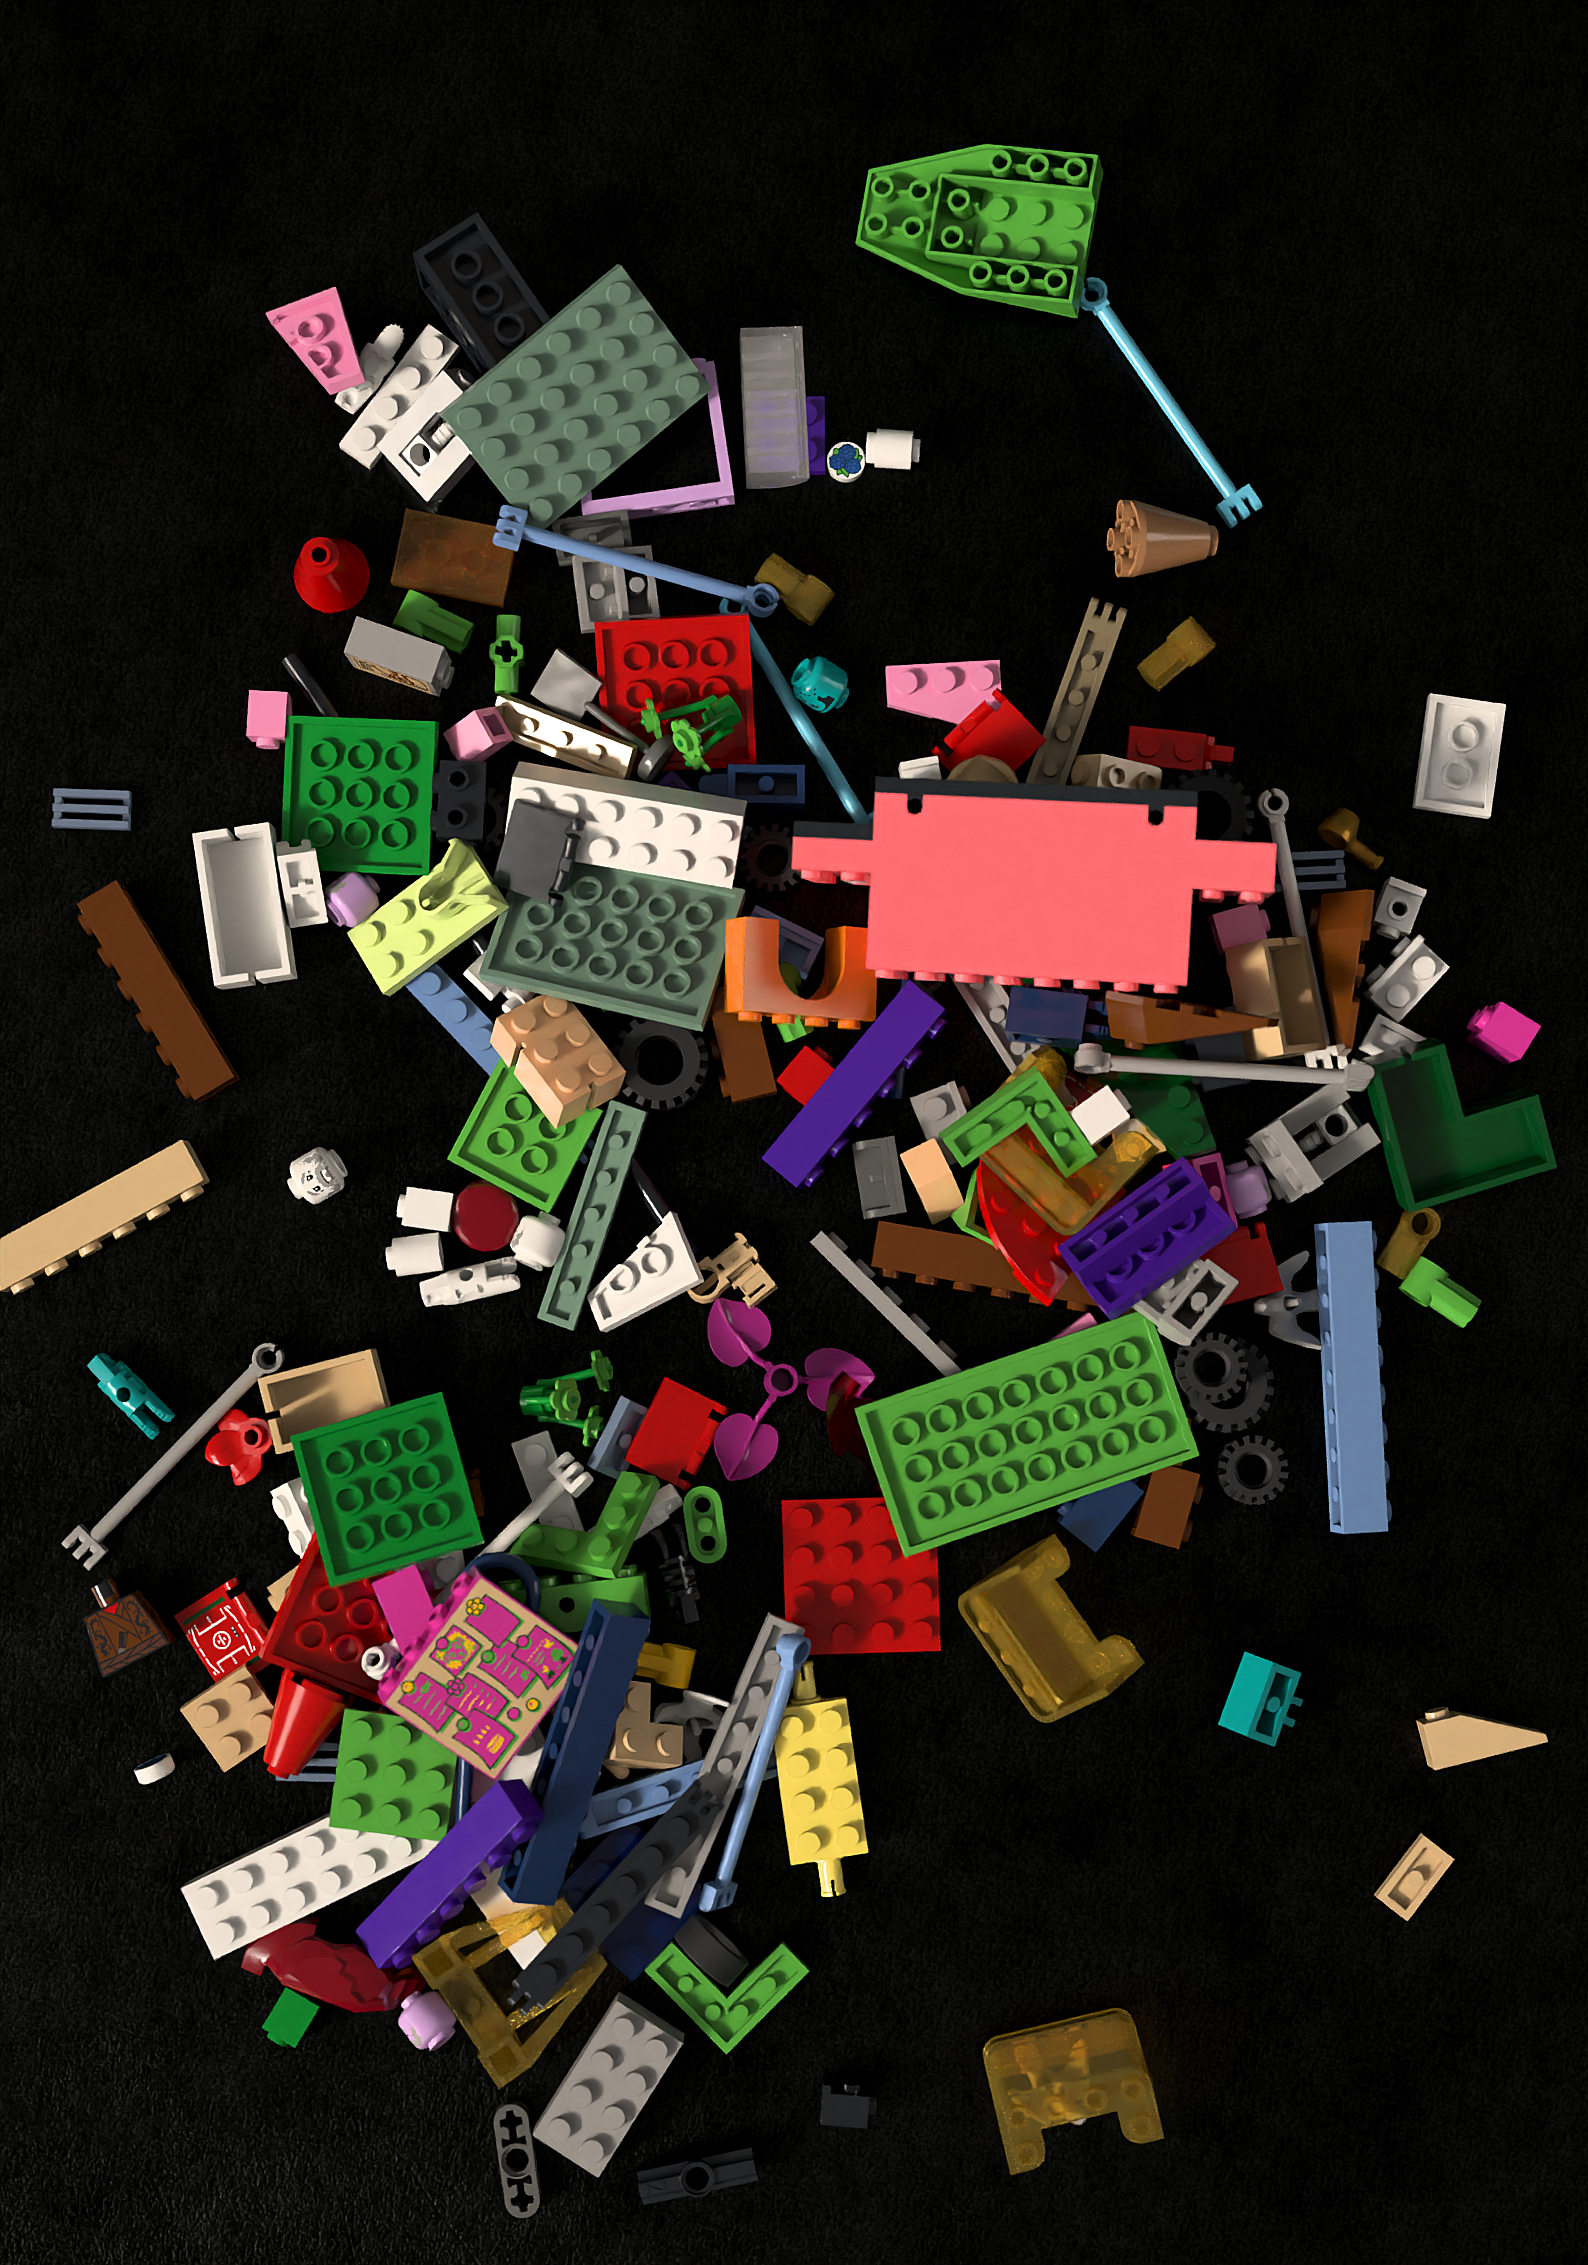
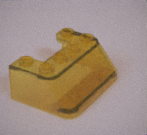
(1031, 1173)
(1041, 1636)
(1069, 2075)

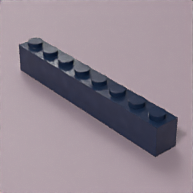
(577, 1748)

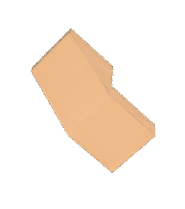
(932, 1180)

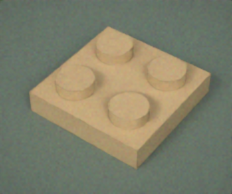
(232, 1717)

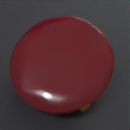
(485, 1216)

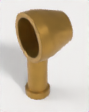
(1340, 833)

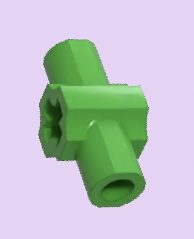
(507, 672)

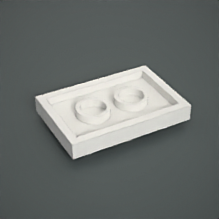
(1459, 756)

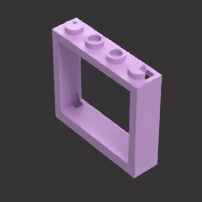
(681, 498)

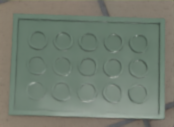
(576, 399)
(618, 944)

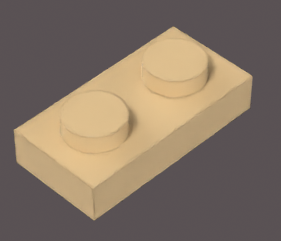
(1414, 1877)

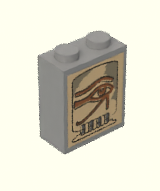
(399, 657)

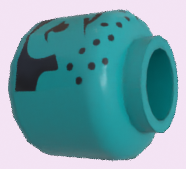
(820, 684)

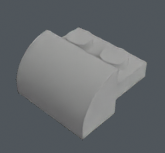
(612, 591)
(1187, 1300)

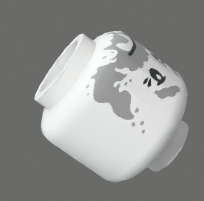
(317, 1175)
(538, 1241)

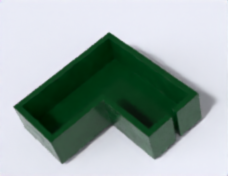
(1446, 1149)

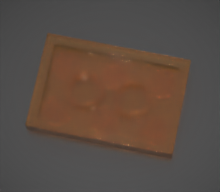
(452, 559)

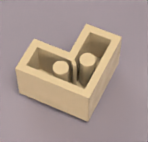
(640, 1742)

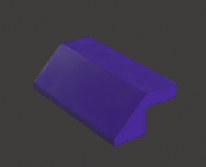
(1146, 1238)

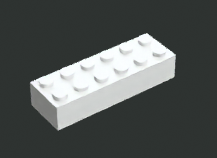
(640, 823)

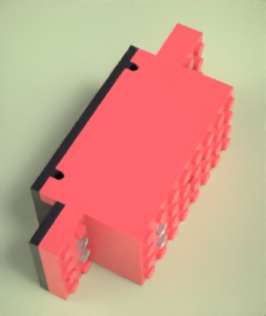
(1032, 881)

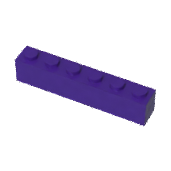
(855, 1085)
(451, 1873)

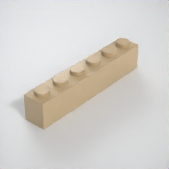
(99, 1214)

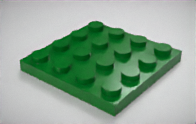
(361, 792)
(386, 1490)

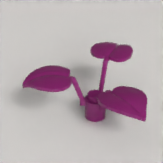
(738, 1333)

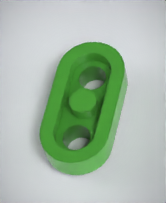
(705, 1524)

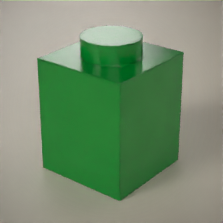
(291, 2017)

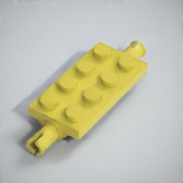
(819, 1782)

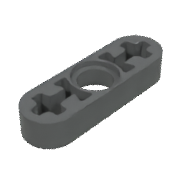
(531, 2186)

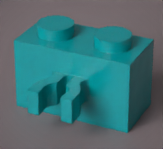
(1260, 1699)

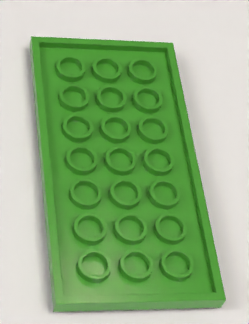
(1026, 1432)

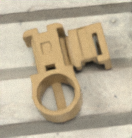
(737, 1268)

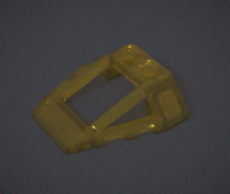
(474, 2005)

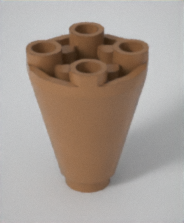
(1157, 539)

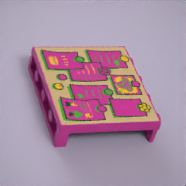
(480, 1673)

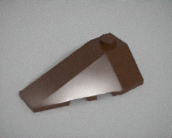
(1339, 933)
(1160, 1020)

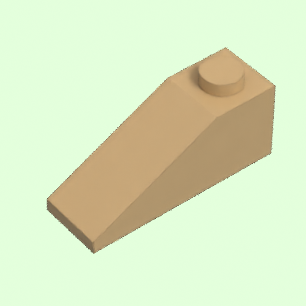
(1463, 1737)

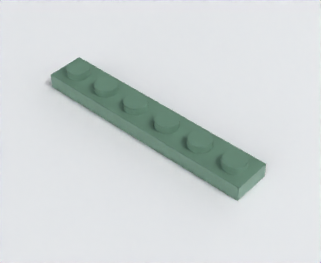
(592, 1214)

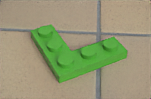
(1020, 1102)
(608, 1545)
(720, 2015)

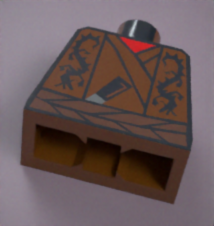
(124, 1628)

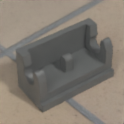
(602, 529)
(879, 1177)

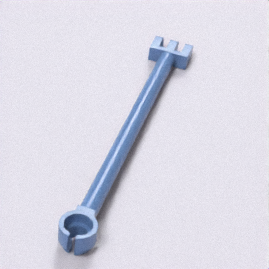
(519, 530)
(793, 1653)

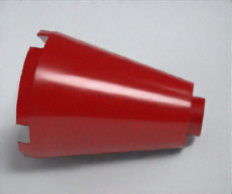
(331, 574)
(301, 1722)

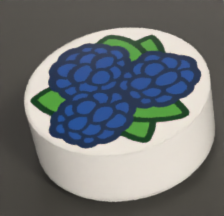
(846, 462)
(154, 1768)

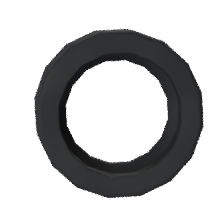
(711, 1949)

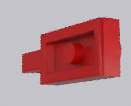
(1176, 749)

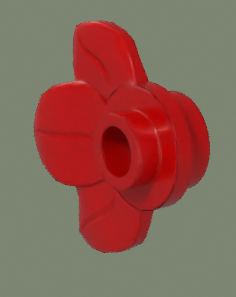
(235, 1447)

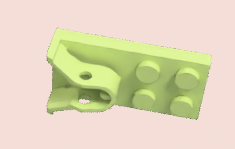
(428, 918)

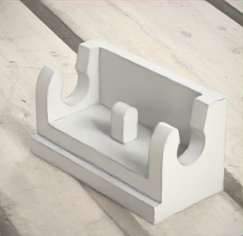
(301, 884)

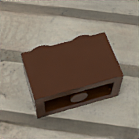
(1166, 1506)

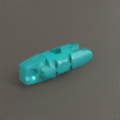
(114, 1382)

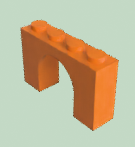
(757, 988)

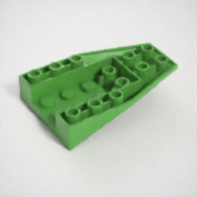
(989, 222)

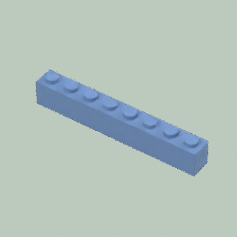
(1352, 1377)

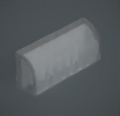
(774, 407)

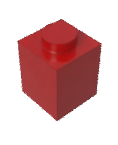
(806, 1074)

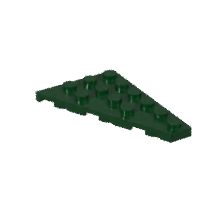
(1160, 1102)

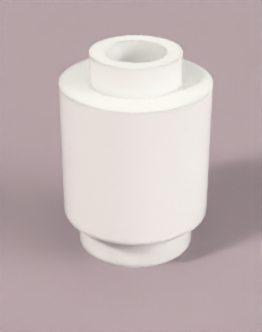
(892, 449)

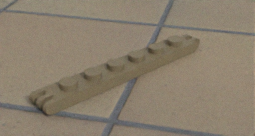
(1076, 695)

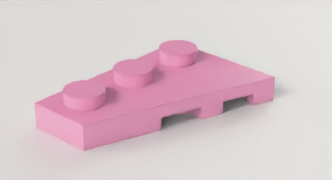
(321, 339)
(943, 689)

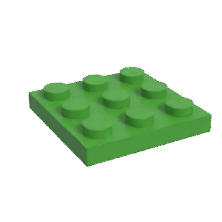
(517, 1145)
(391, 1778)

